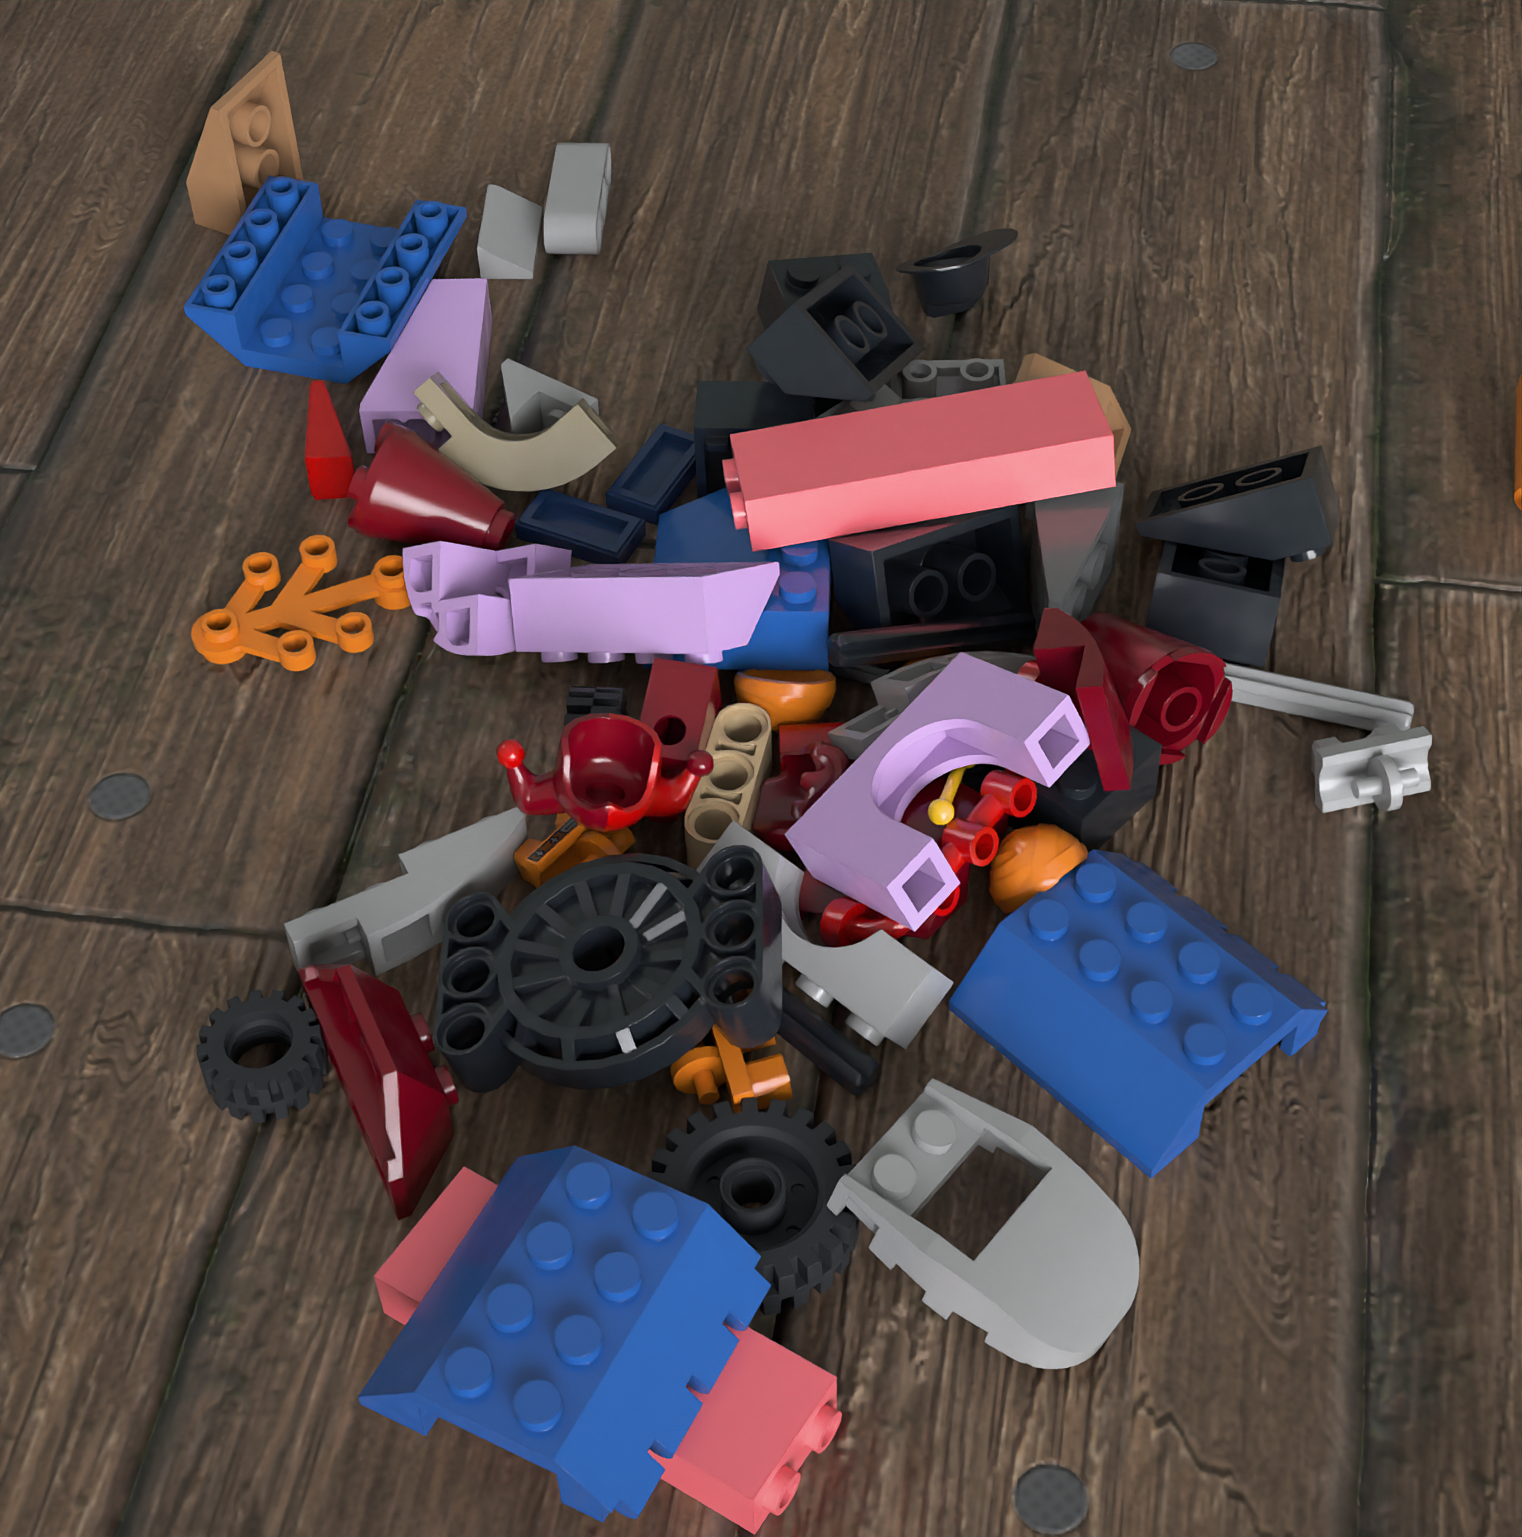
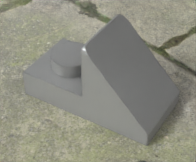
(536, 399)

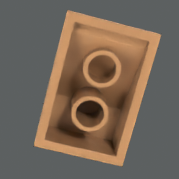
(242, 144)

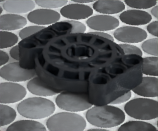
(553, 1000)

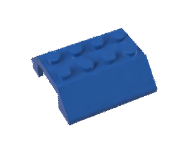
(1130, 1004)
(576, 1326)

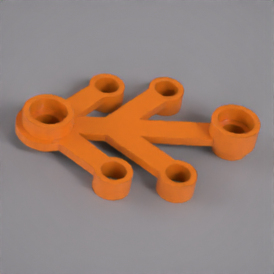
(237, 629)

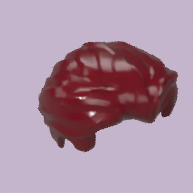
(791, 793)

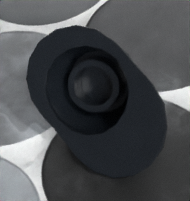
(957, 274)

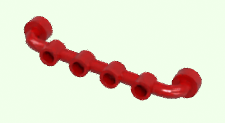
(962, 841)

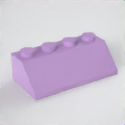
(640, 610)

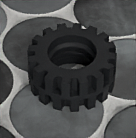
(273, 1086)

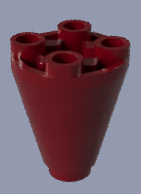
(424, 497)

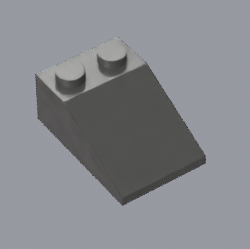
(1072, 550)

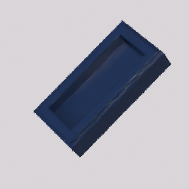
(655, 475)
(580, 526)

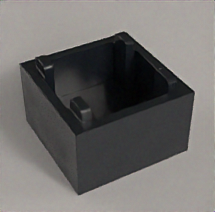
(736, 408)

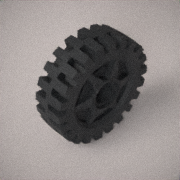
(773, 1163)

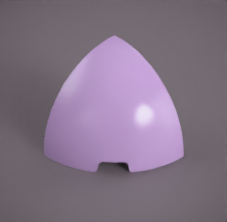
(469, 591)

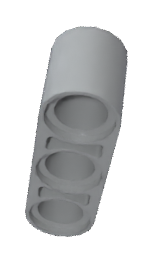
(577, 198)

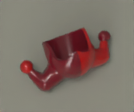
(604, 774)

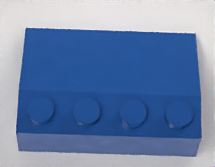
(797, 614)

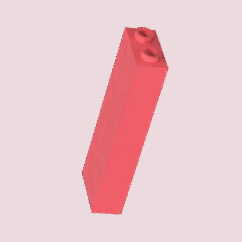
(919, 461)
(752, 1424)

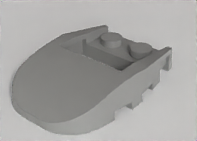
(1049, 1277)

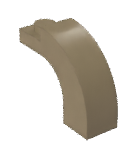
(516, 460)

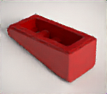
(326, 448)

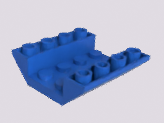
(317, 289)

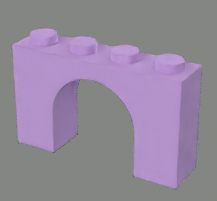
(960, 719)

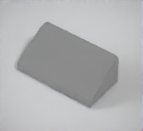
(508, 235)

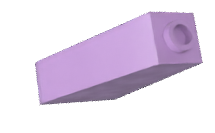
(444, 336)

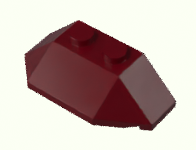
(385, 1076)

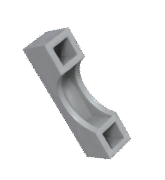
(875, 978)

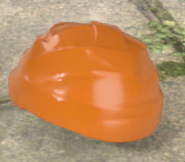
(787, 694)
(1032, 862)

